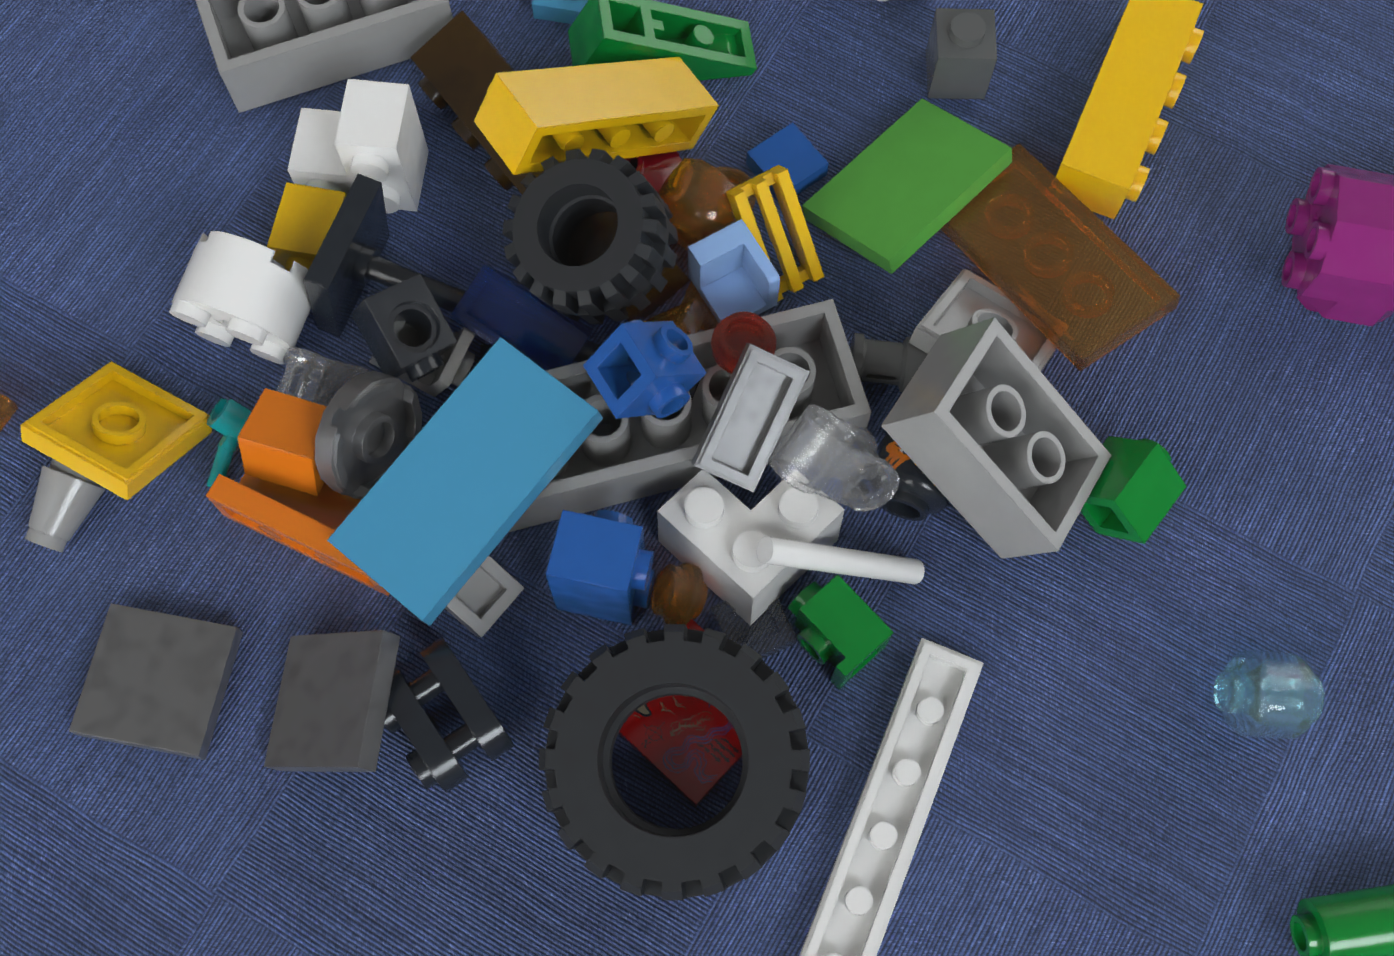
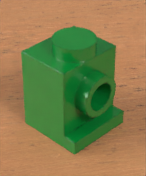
(838, 628)

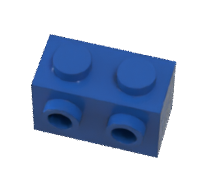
(600, 566)

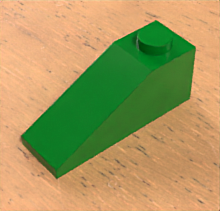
(650, 29)

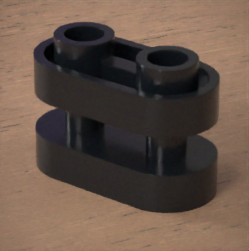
(435, 756)

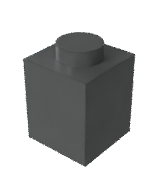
(961, 53)

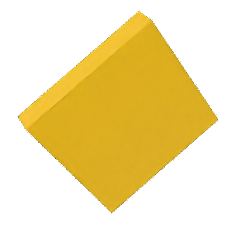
(116, 430)

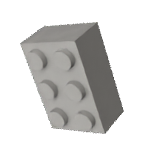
(997, 440)

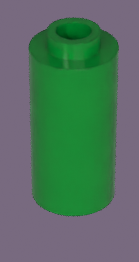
(1346, 923)

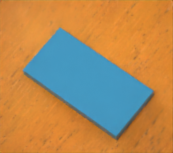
(465, 480)

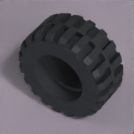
(582, 781)

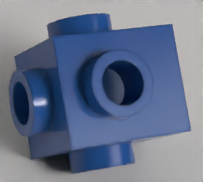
(645, 369)

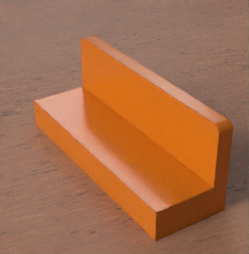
(291, 518)

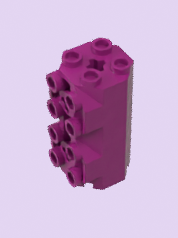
(1343, 245)

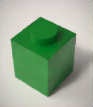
(1133, 490)

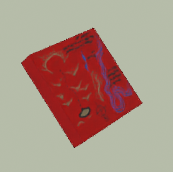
(684, 741)

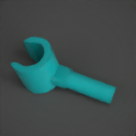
(228, 419)

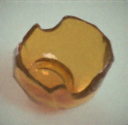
(697, 200)

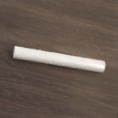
(839, 560)

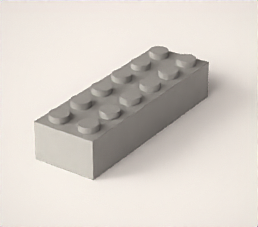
(654, 455)

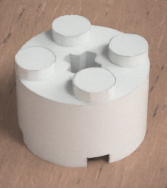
(242, 294)

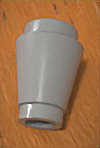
(60, 505)

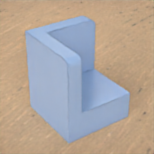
(733, 272)

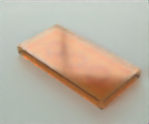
(1059, 262)

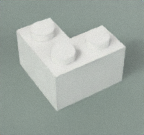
(370, 136)
(721, 537)

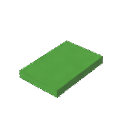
(907, 185)

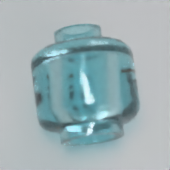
(1268, 694)

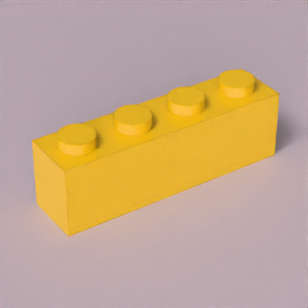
(1126, 103)
(604, 106)

